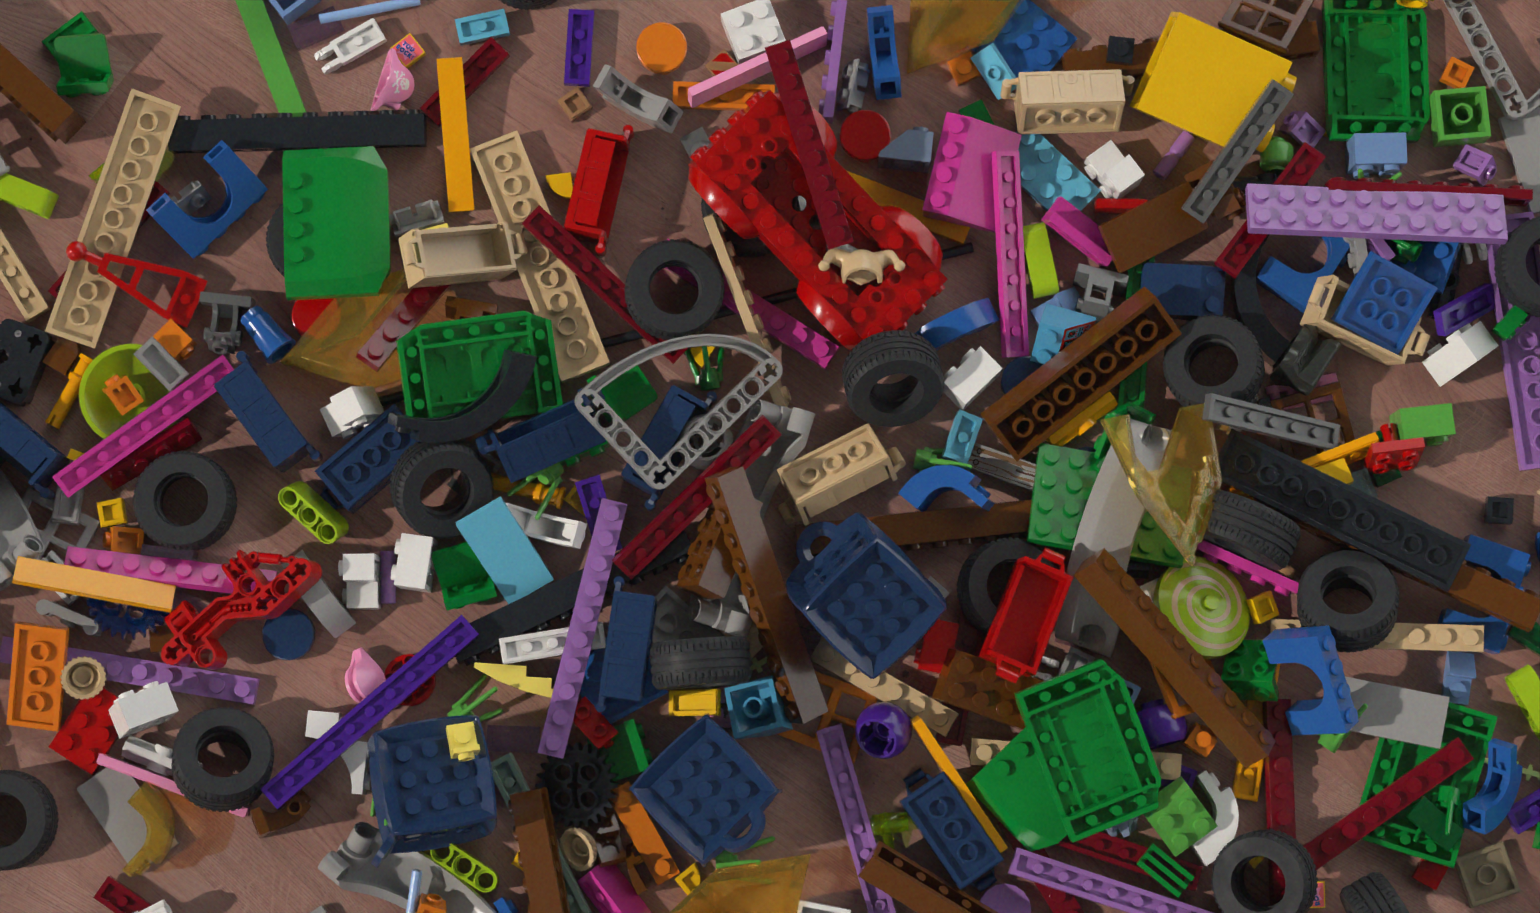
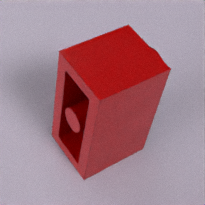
(935, 646)

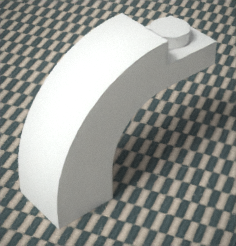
(1224, 814)

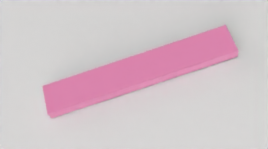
(752, 69)
(150, 777)

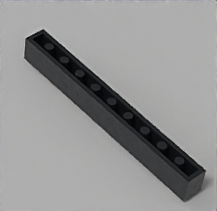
(300, 133)
(556, 601)

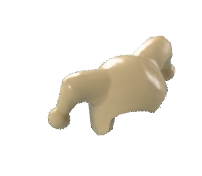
(861, 265)

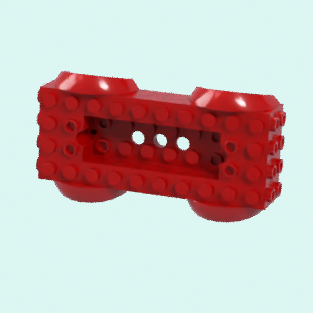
(750, 183)

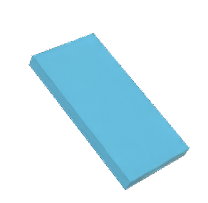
(504, 550)

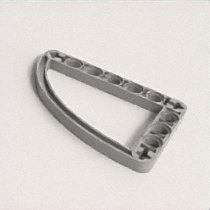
(1491, 51)
(701, 428)

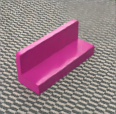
(1077, 230)
(611, 891)

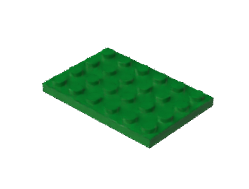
(1060, 497)

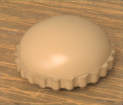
(83, 677)
(578, 848)

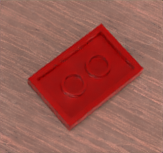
(87, 732)

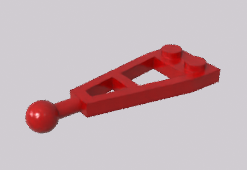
(184, 297)

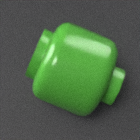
(1276, 156)

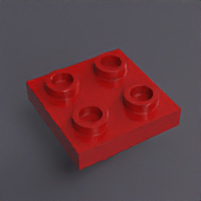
(1393, 452)

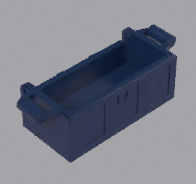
(264, 417)
(662, 435)
(543, 440)
(29, 452)
(364, 463)
(627, 646)
(951, 830)

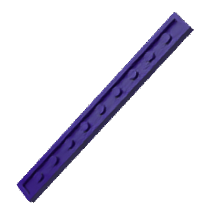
(369, 712)

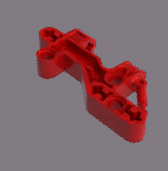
(198, 633)

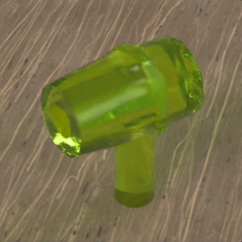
(889, 824)

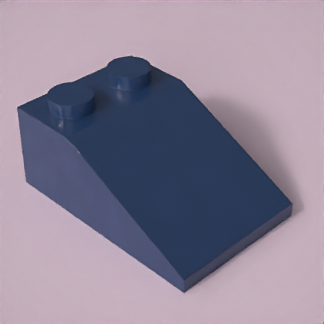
(1186, 289)

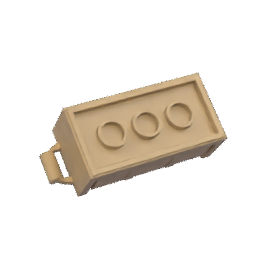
(1068, 100)
(460, 254)
(1323, 303)
(836, 473)

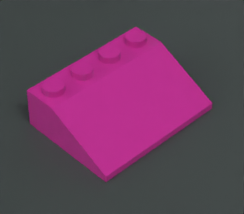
(963, 174)

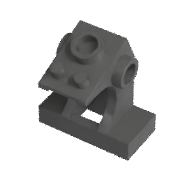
(1102, 281)
(227, 307)

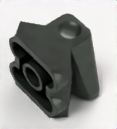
(1304, 360)

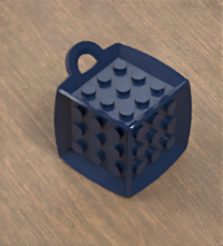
(863, 593)
(426, 792)
(706, 792)

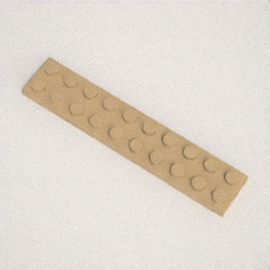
(114, 216)
(546, 279)

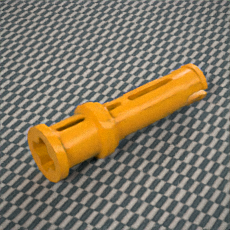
(69, 393)
(532, 490)

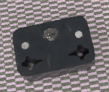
(24, 360)

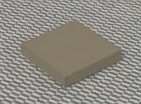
(1486, 874)

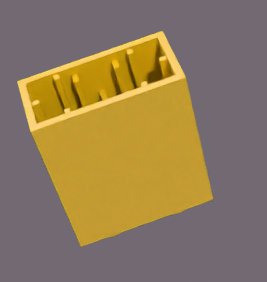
(1206, 79)

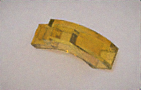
(160, 828)

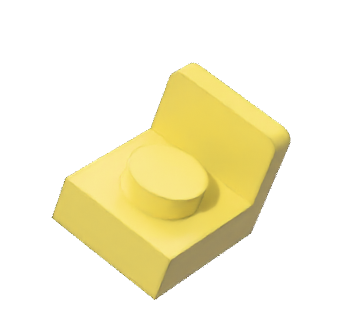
(462, 741)

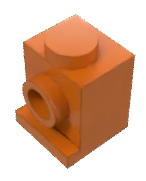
(1200, 740)

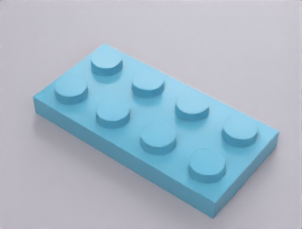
(1049, 174)

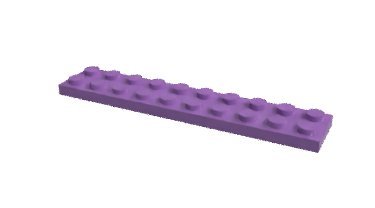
(1376, 214)
(1521, 358)

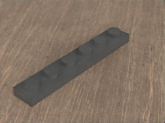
(1237, 151)
(1270, 421)

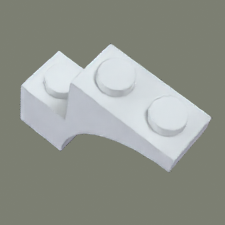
(549, 527)
(355, 757)

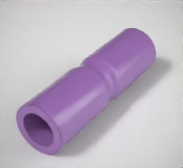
(1175, 152)
(387, 586)

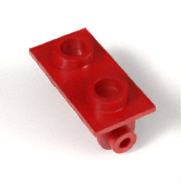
(594, 724)

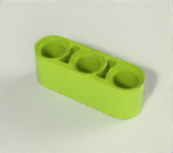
(27, 196)
(1039, 261)
(325, 513)
(1526, 690)
(473, 876)

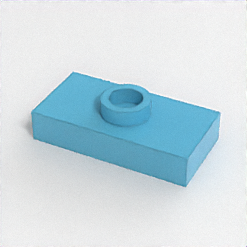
(482, 27)
(993, 68)
(962, 437)

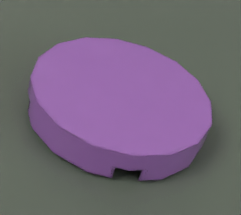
(1006, 899)

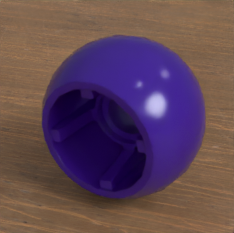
(1160, 726)
(888, 734)

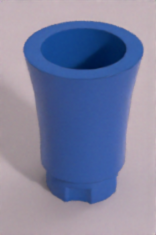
(267, 334)

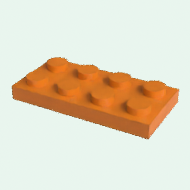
(35, 676)

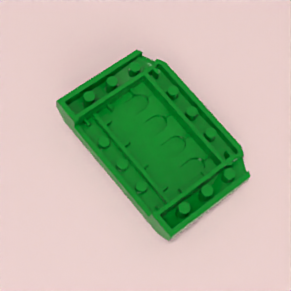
(1374, 68)
(335, 223)
(456, 360)
(1090, 748)
(1396, 758)
(1019, 795)

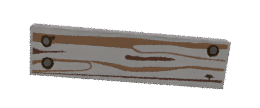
(1002, 466)

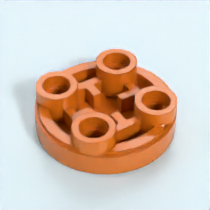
(661, 48)

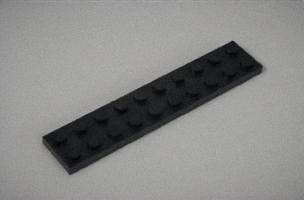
(1341, 510)

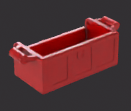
(598, 186)
(1026, 616)

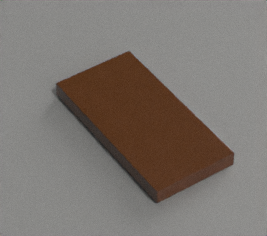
(1150, 228)

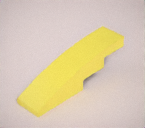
(518, 677)

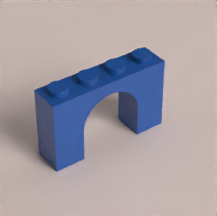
(197, 233)
(1296, 286)
(1502, 563)
(1317, 650)

